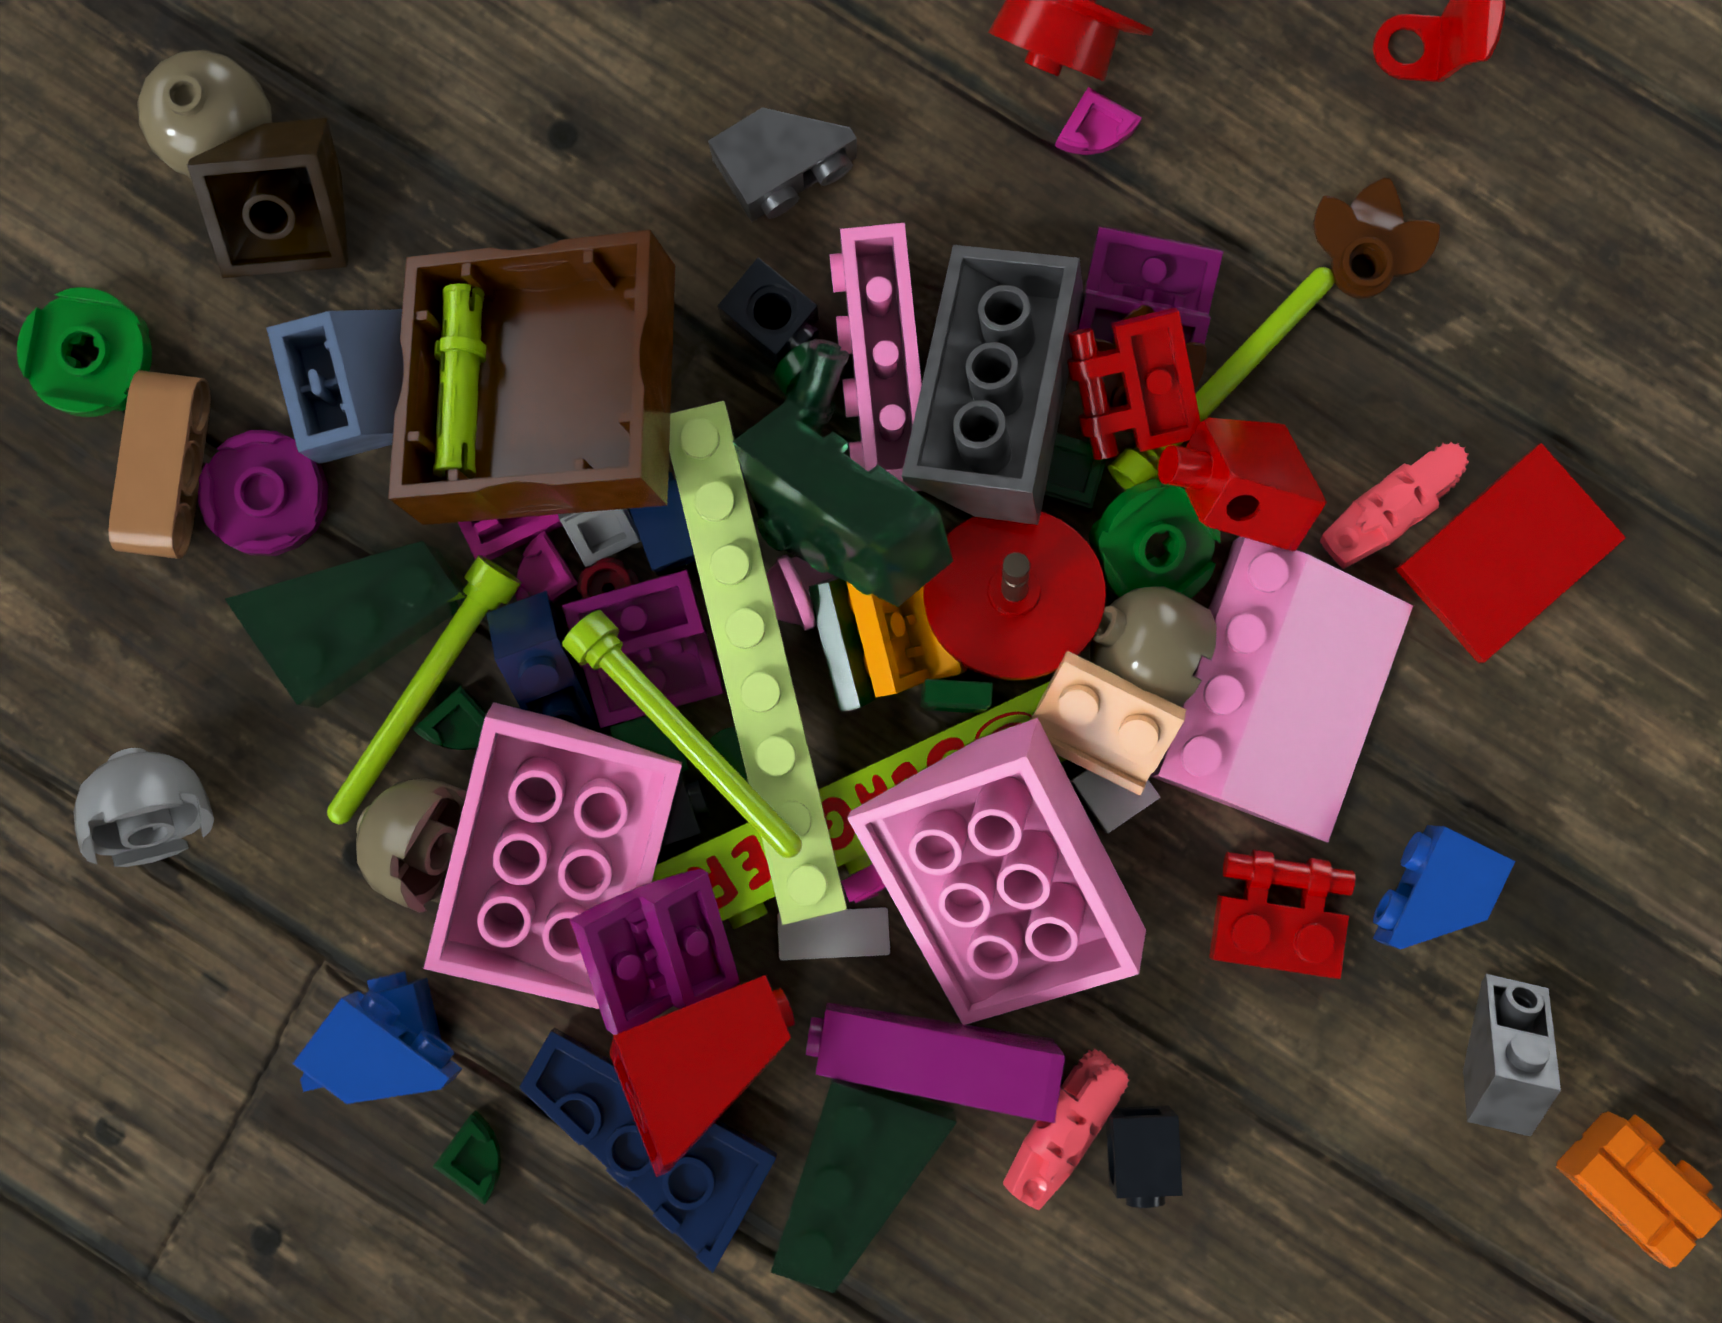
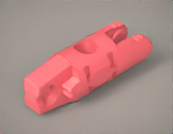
(1394, 505)
(1056, 1148)

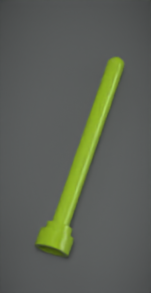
(1137, 467)
(485, 591)
(596, 643)

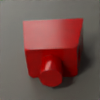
(1246, 480)

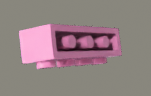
(881, 340)

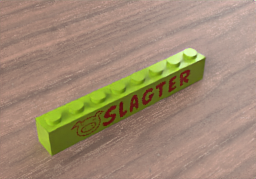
(738, 858)

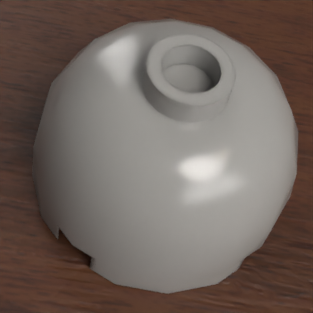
(140, 808)

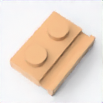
(1107, 722)

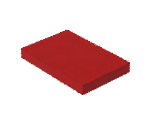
(1510, 553)

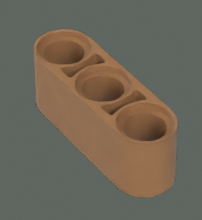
(159, 464)

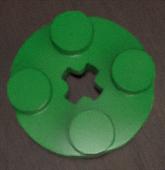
(66, 322)
(1128, 524)

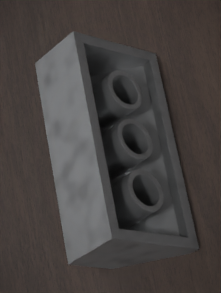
(995, 382)

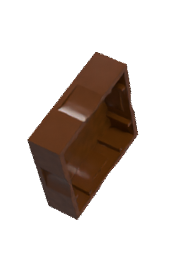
(567, 387)

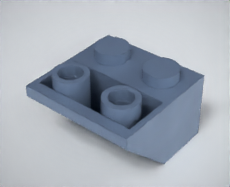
(340, 380)

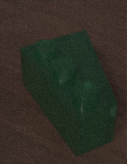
(838, 513)
(348, 618)
(853, 1176)

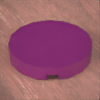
(262, 493)

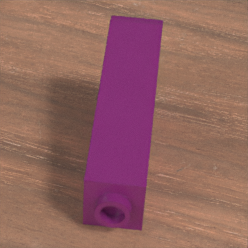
(939, 1060)

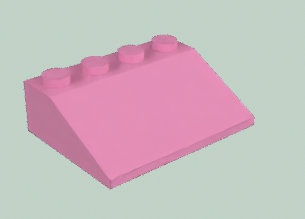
(1286, 687)
(542, 836)
(1002, 876)

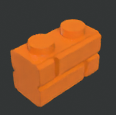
(1640, 1188)

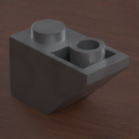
(778, 156)
(1511, 1057)

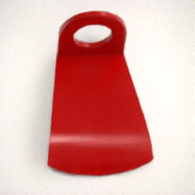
(1459, 37)

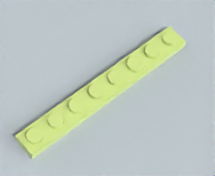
(753, 656)

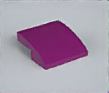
(1152, 271)
(661, 636)
(655, 949)

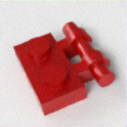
(1155, 379)
(1276, 934)

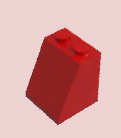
(696, 1063)

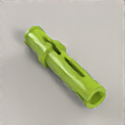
(460, 358)

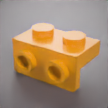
(899, 643)

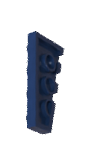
(698, 1197)

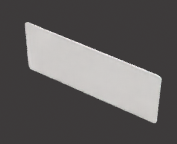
(836, 935)

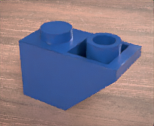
(1444, 888)
(371, 1055)

